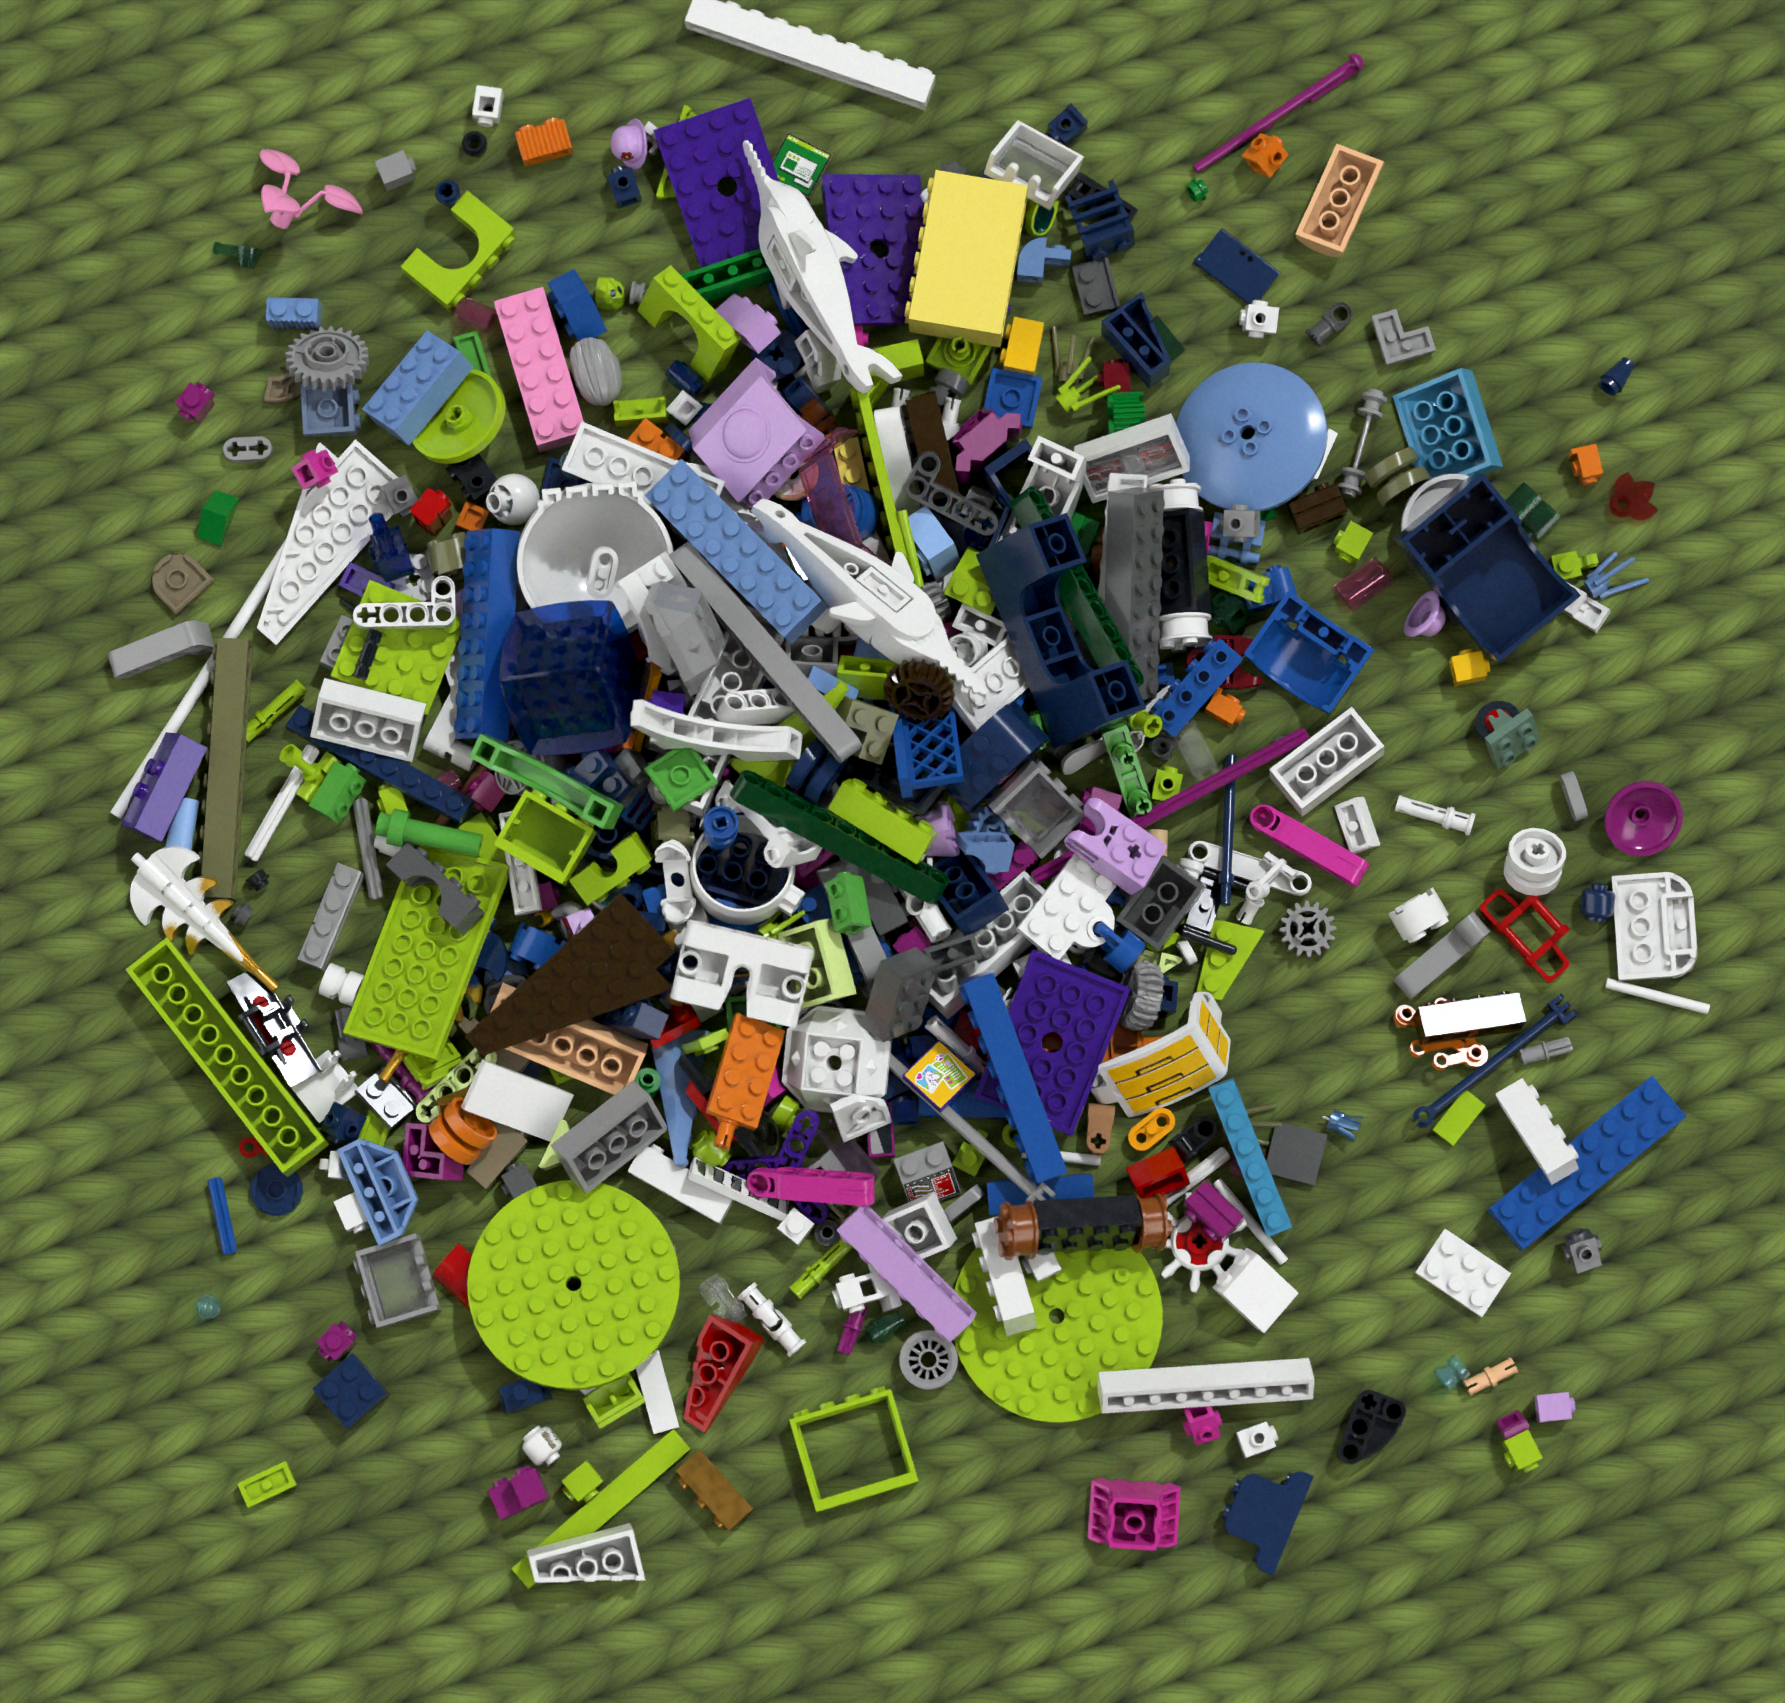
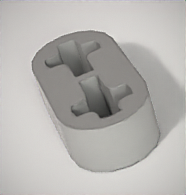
(248, 443)
(1573, 796)
(964, 1203)

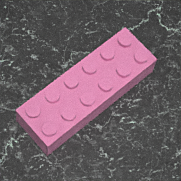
(540, 368)

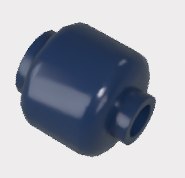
(1597, 903)

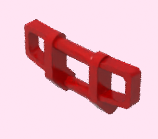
(1529, 956)

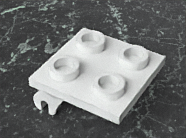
(326, 1087)

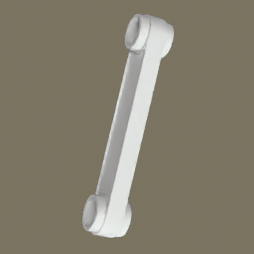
(1247, 868)

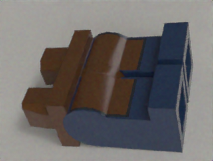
(809, 405)

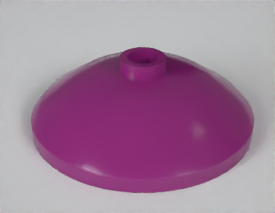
(1652, 829)

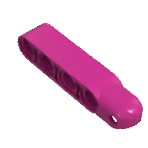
(1309, 844)
(813, 1185)

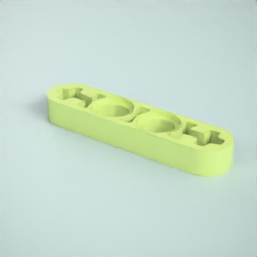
(453, 1081)

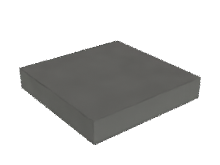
(1296, 1153)

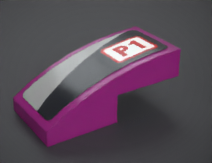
(882, 1140)

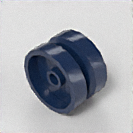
(815, 769)

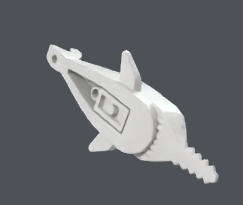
(810, 276)
(867, 593)

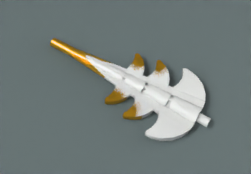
(163, 883)

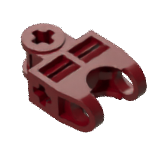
(1238, 678)

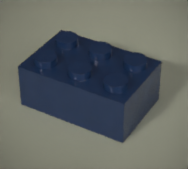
(970, 896)

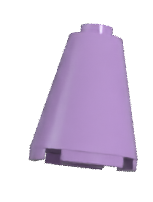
(942, 821)

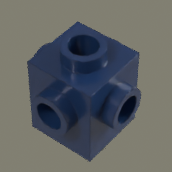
(342, 1124)

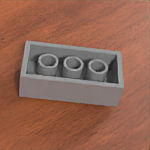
(609, 1137)

